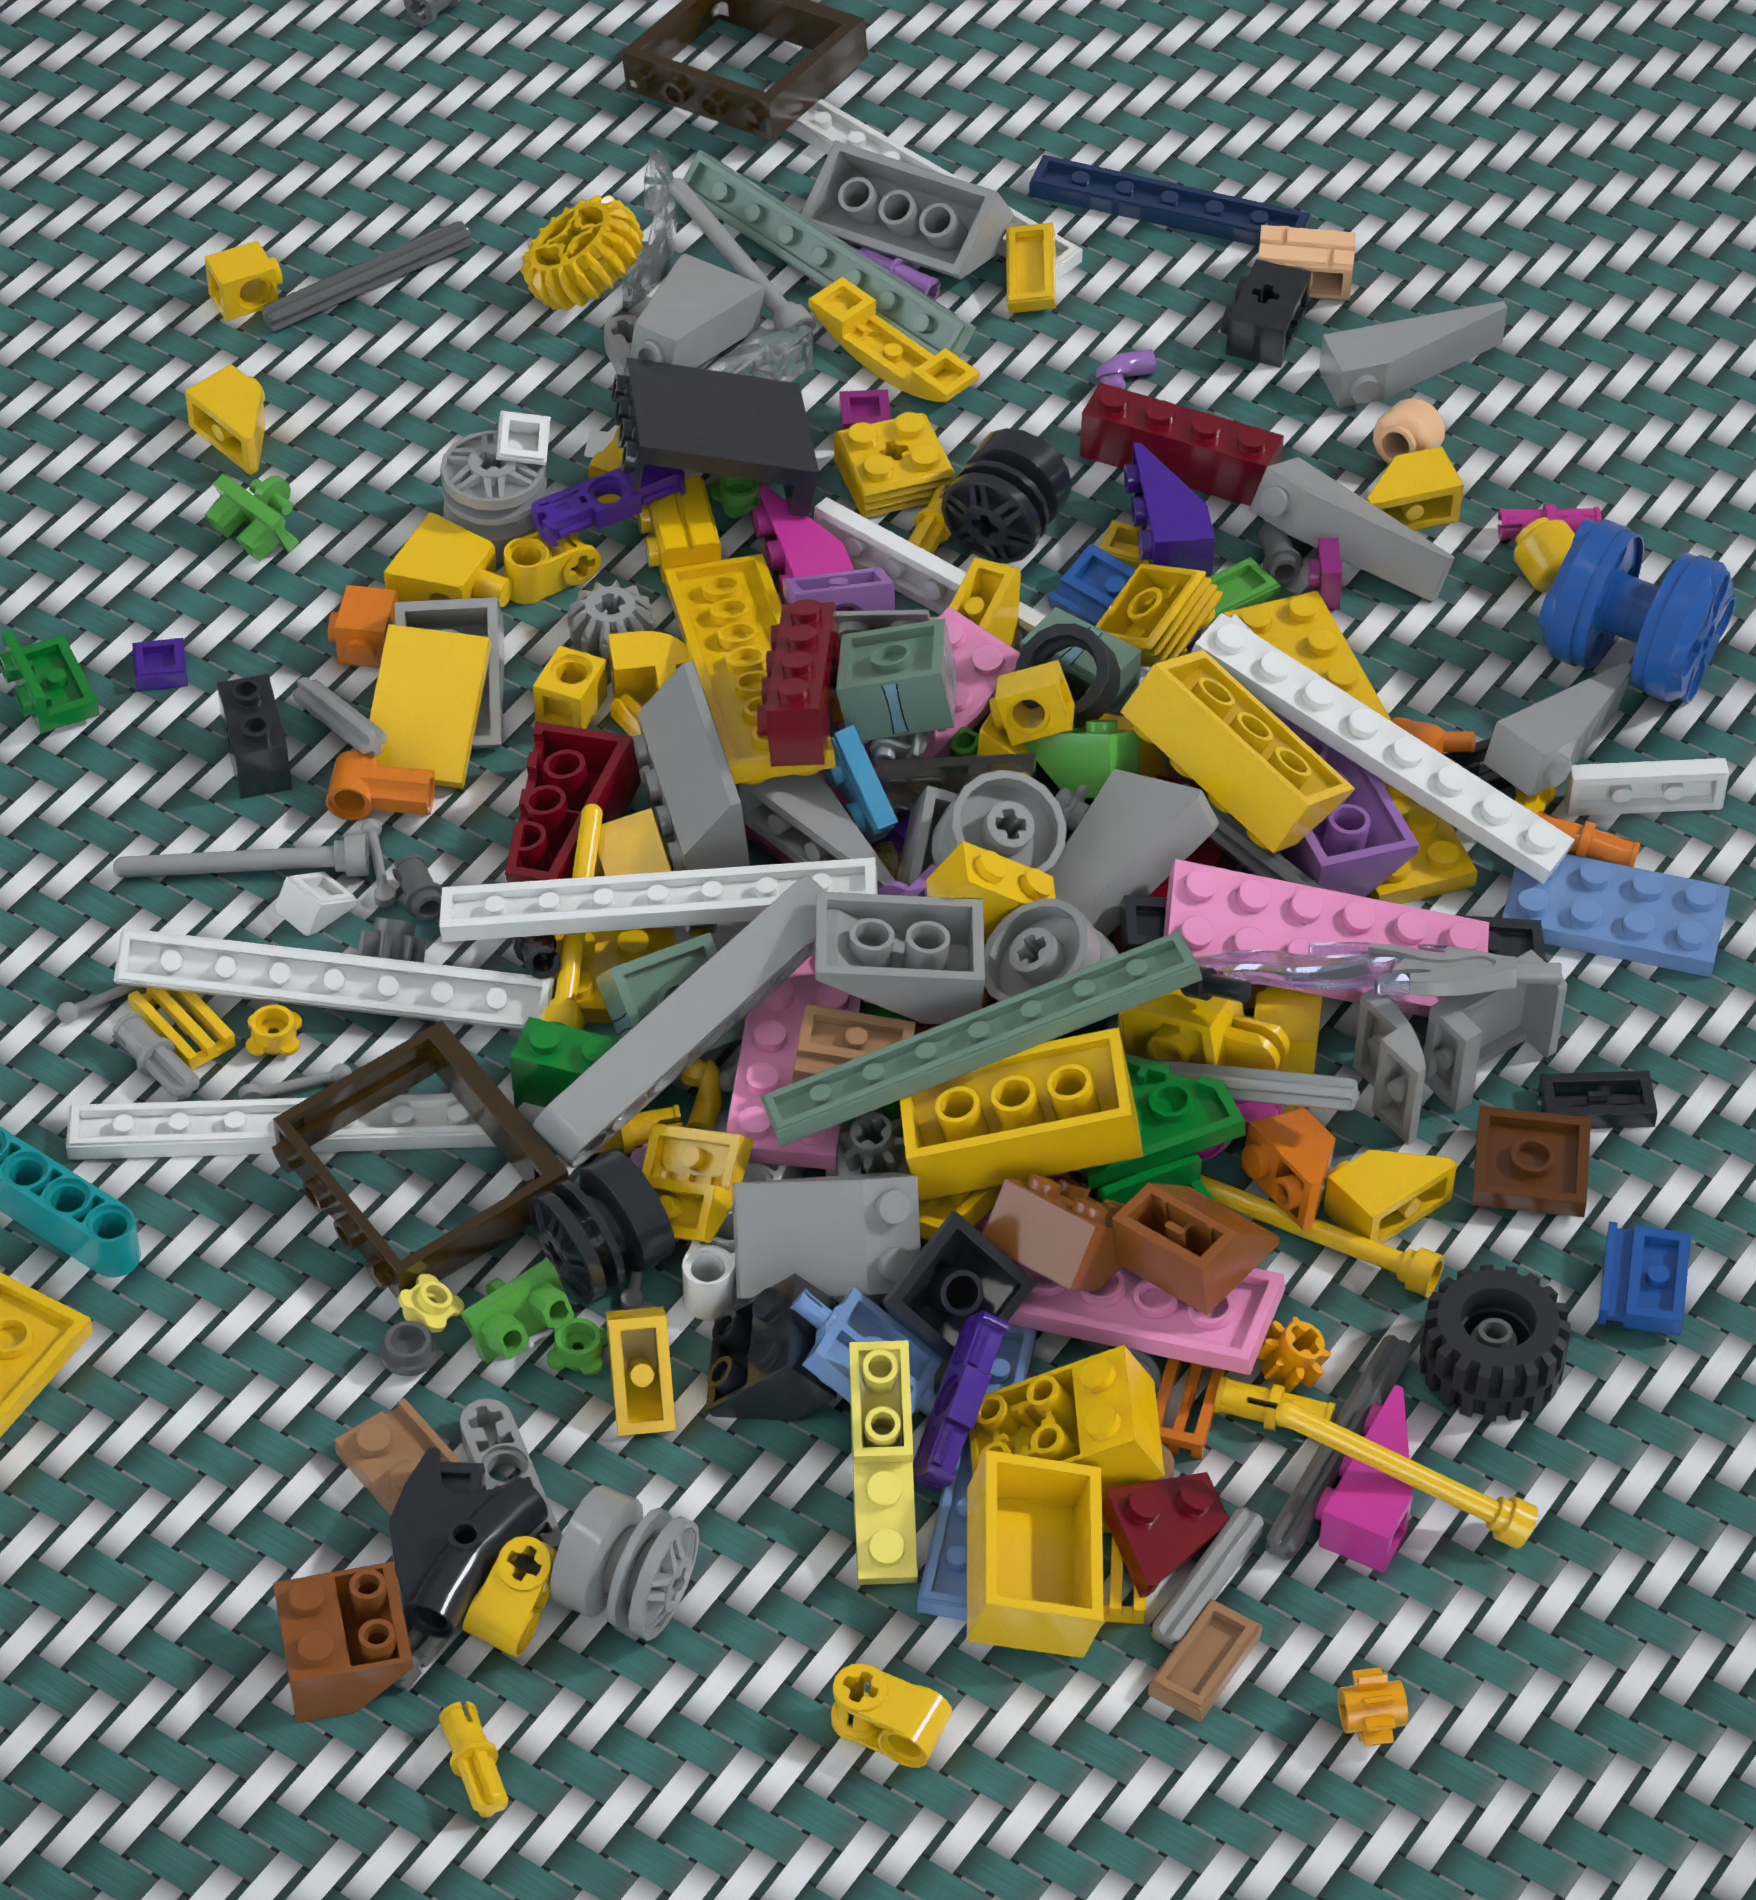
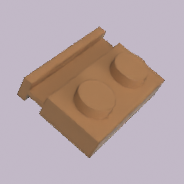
(837, 1036)
(388, 1449)

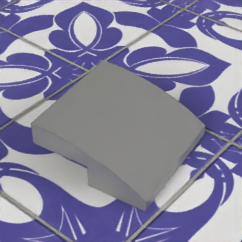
(1392, 1062)

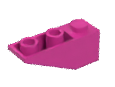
(795, 542)
(1369, 1508)

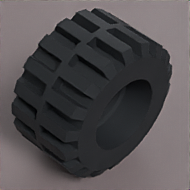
(1488, 1377)

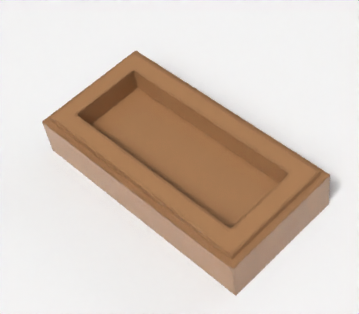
(1205, 1660)

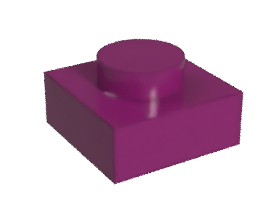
(863, 406)
(1326, 572)

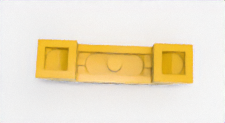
(886, 351)

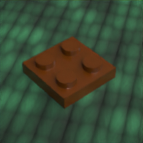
(1531, 1161)

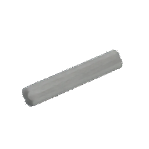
(339, 716)
(1207, 1576)

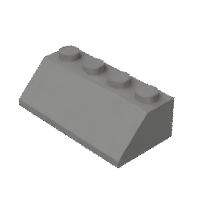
(907, 211)
(690, 777)

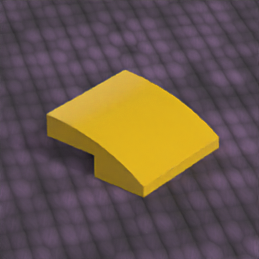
(695, 1176)

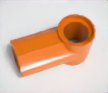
(363, 785)

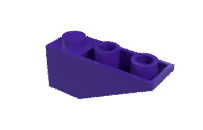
(1171, 515)

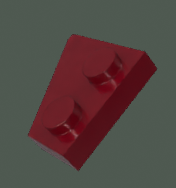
(1162, 1524)

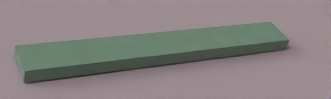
(823, 255)
(980, 1038)

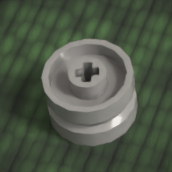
(1004, 815)
(1040, 945)

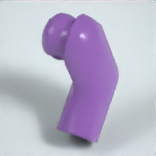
(1126, 365)

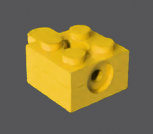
(1201, 1032)

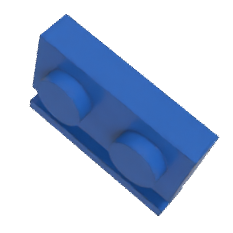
(1091, 585)
(1645, 1278)

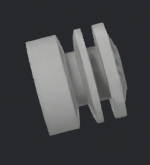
(489, 493)
(624, 1562)

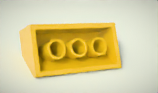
(1235, 750)
(1024, 1115)

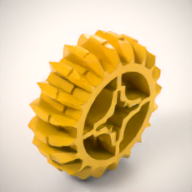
(582, 252)

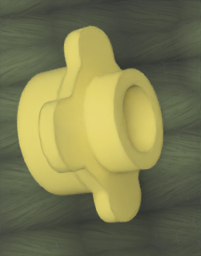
(430, 1303)

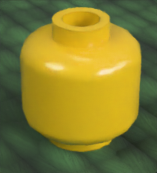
(1542, 550)

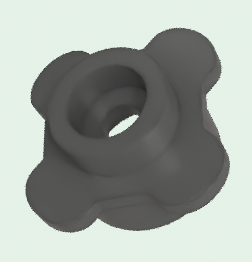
(1072, 806)

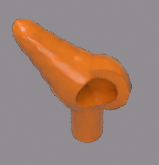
(1437, 737)

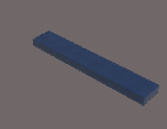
(1158, 201)

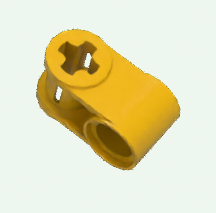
(546, 570)
(509, 1603)
(891, 1718)

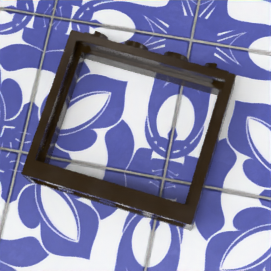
(832, 34)
(376, 1083)

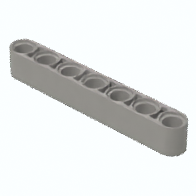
(682, 1026)

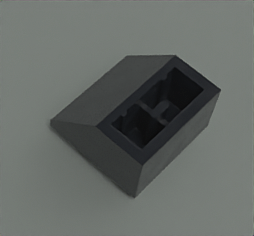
(761, 1355)

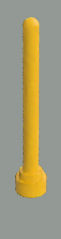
(564, 1006)
(1417, 1269)
(1507, 1518)

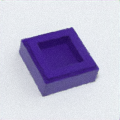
(160, 664)

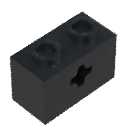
(1266, 312)
(254, 736)

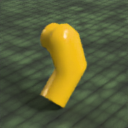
(709, 1095)

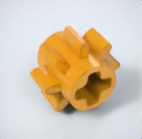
(1293, 1354)
(1372, 1706)

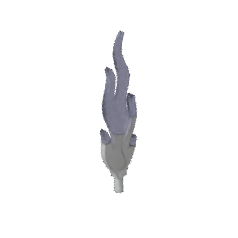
(1387, 967)

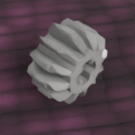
(607, 612)

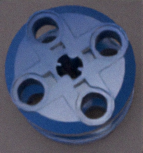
(1603, 598)

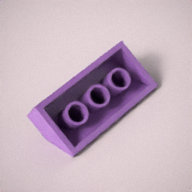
(1360, 839)

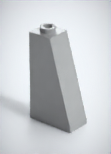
(696, 314)
(1129, 844)

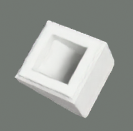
(522, 438)
(313, 901)

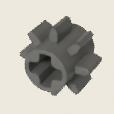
(392, 941)
(874, 1143)

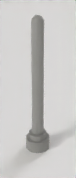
(784, 313)
(346, 856)

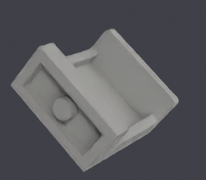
(1480, 1026)

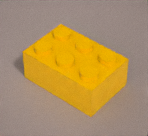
(1034, 1554)

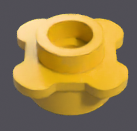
(273, 1031)

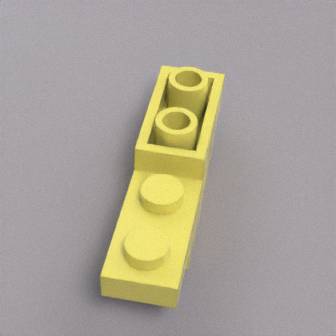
(882, 1462)

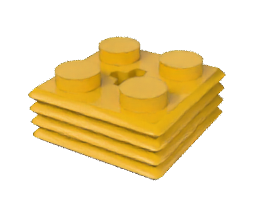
(892, 463)
(1161, 611)

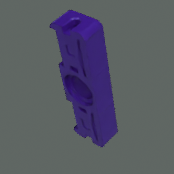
(579, 509)
(958, 1400)

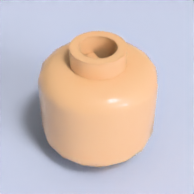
(1408, 428)

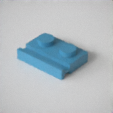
(860, 785)

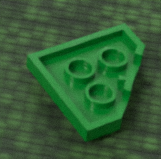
(1173, 1119)

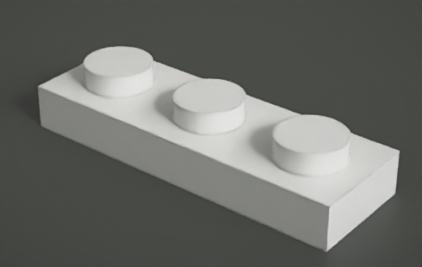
(1646, 787)

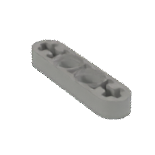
(508, 1450)

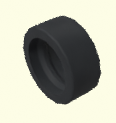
(1062, 636)

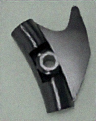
(452, 1540)

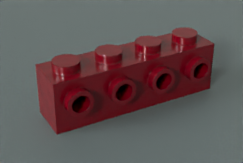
(1196, 446)
(800, 684)

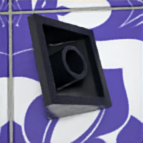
(953, 1280)

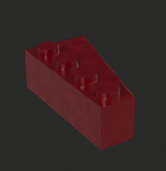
(565, 775)

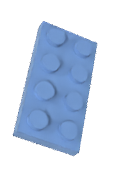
(1624, 913)

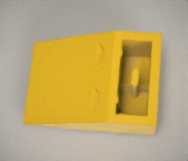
(1082, 1414)

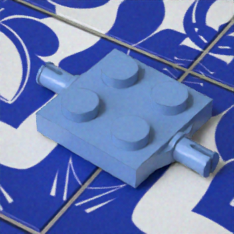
(863, 1321)

